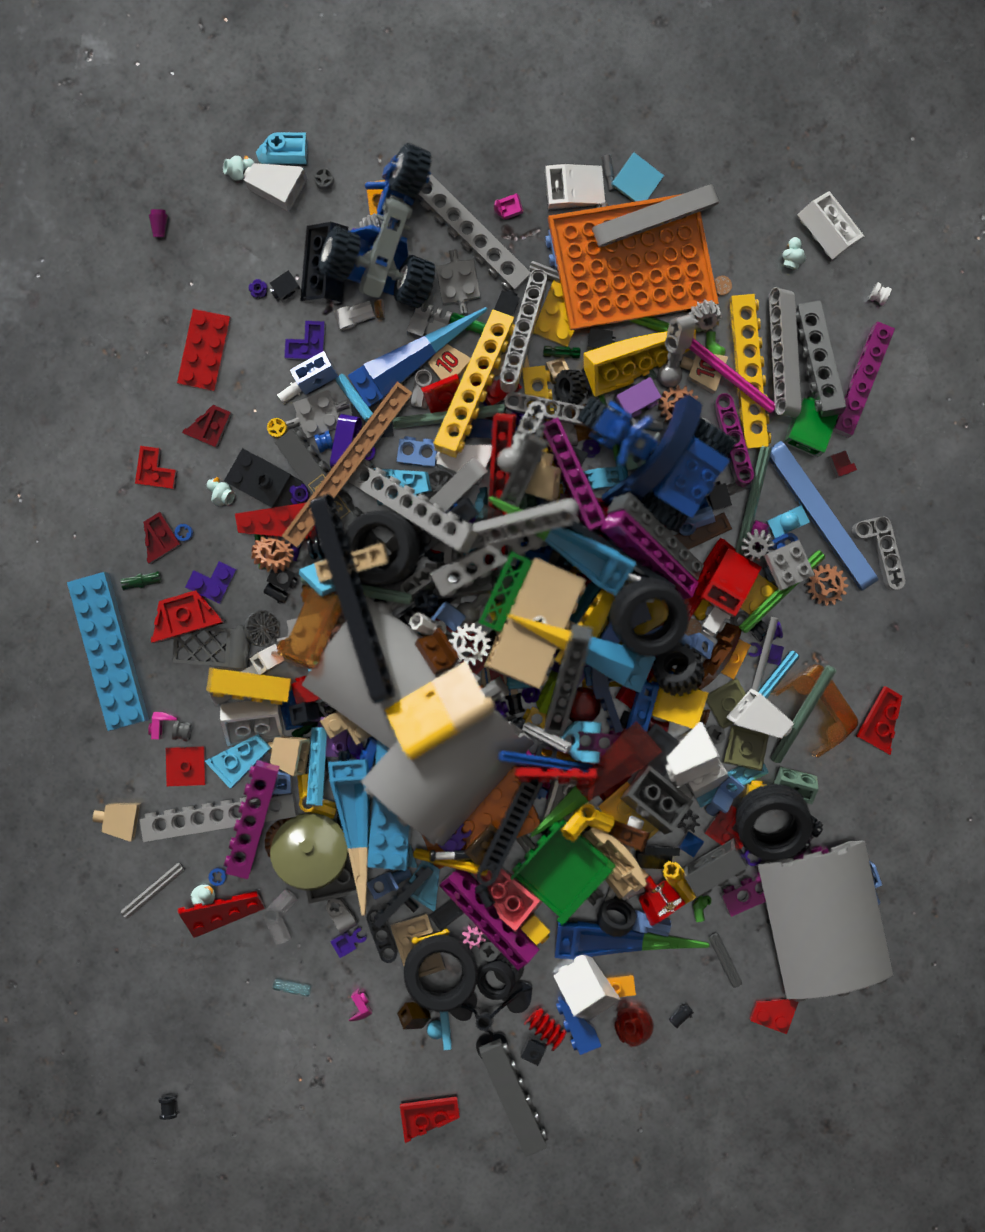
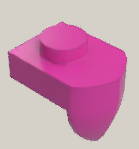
(508, 206)
(156, 727)
(361, 1001)

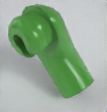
(711, 344)
(699, 905)

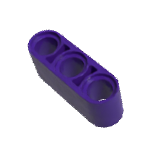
(346, 431)

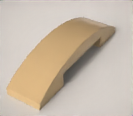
(363, 559)
(634, 874)

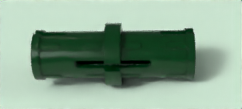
(141, 580)

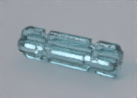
(291, 987)

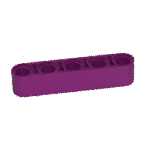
(736, 431)

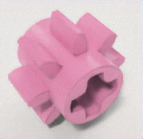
(471, 941)

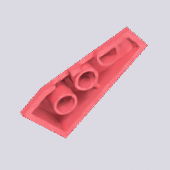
(513, 900)

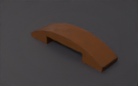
(721, 653)

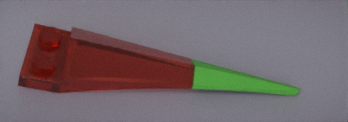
(623, 758)

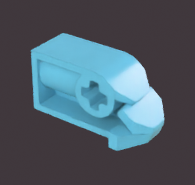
(290, 149)

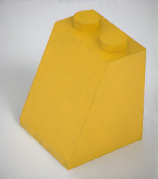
(680, 709)

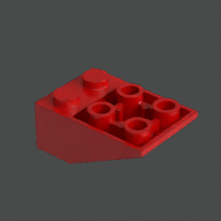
(731, 582)

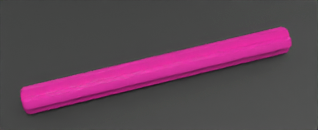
(732, 376)

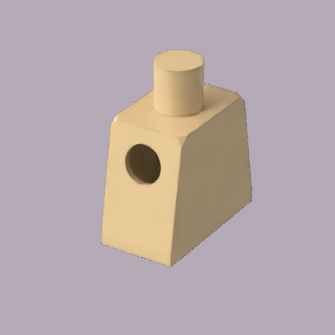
(545, 479)
(290, 754)
(119, 820)

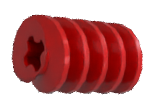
(546, 1028)

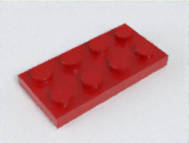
(204, 350)

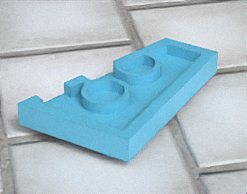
(415, 479)
(236, 762)

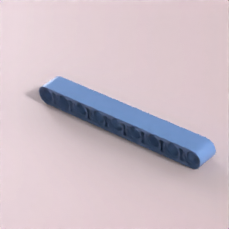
(822, 516)

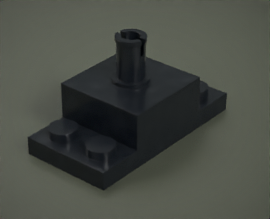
(262, 480)

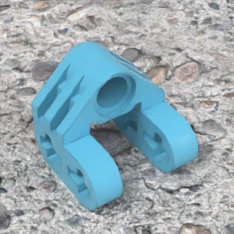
(602, 477)
(584, 726)

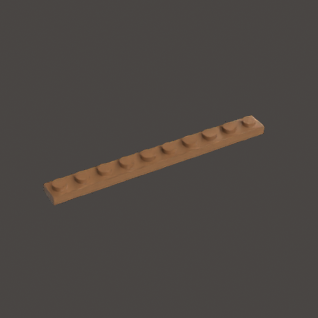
(350, 460)

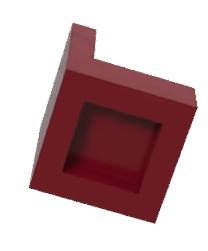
(841, 464)

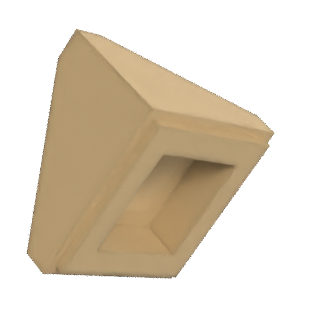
(555, 367)

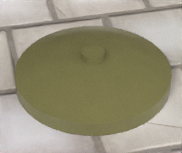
(309, 851)

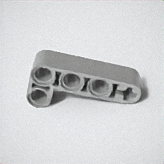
(883, 554)

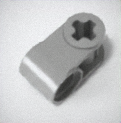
(343, 917)

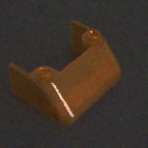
(310, 630)
(834, 701)

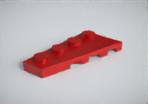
(270, 520)
(220, 913)

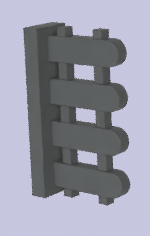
(524, 468)

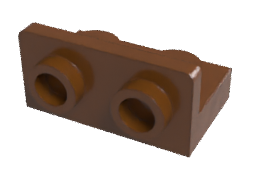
(437, 651)

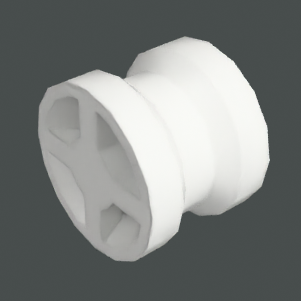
(880, 294)

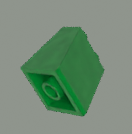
(809, 430)

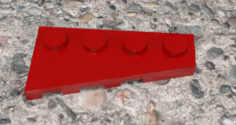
(577, 775)

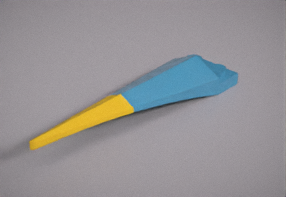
(605, 656)

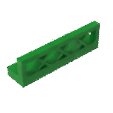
(510, 593)

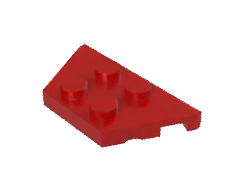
(182, 616)

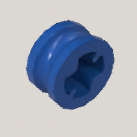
(188, 535)
(223, 877)

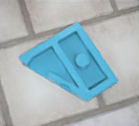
(427, 892)

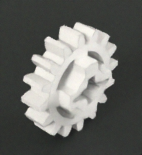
(477, 638)

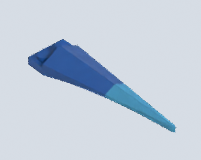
(379, 376)

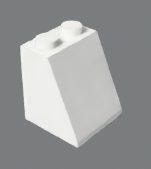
(276, 183)
(453, 465)
(760, 715)
(692, 757)
(585, 988)

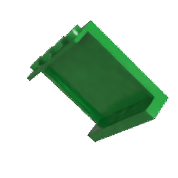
(563, 871)

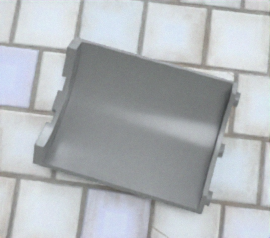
(341, 684)
(448, 781)
(826, 922)

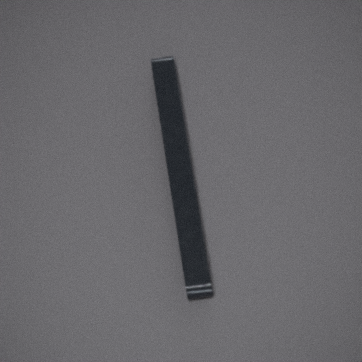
(352, 599)

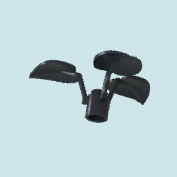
(517, 1002)

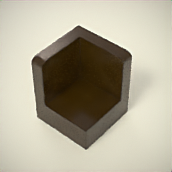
(413, 1016)

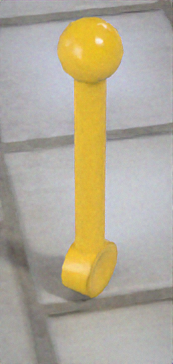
(415, 940)

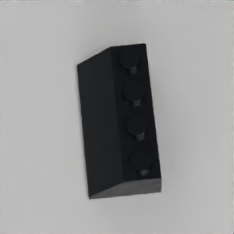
(316, 286)

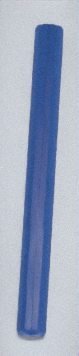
(541, 762)

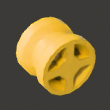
(277, 424)

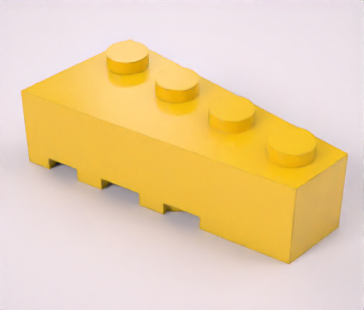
(248, 685)

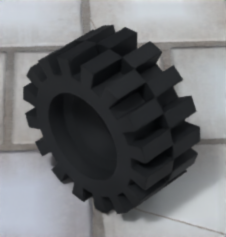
(570, 386)

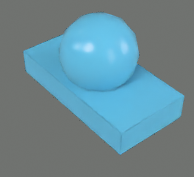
(788, 521)
(441, 1029)

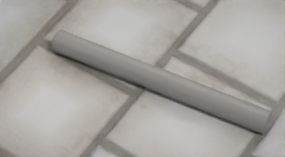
(765, 653)

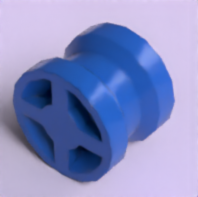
(324, 441)

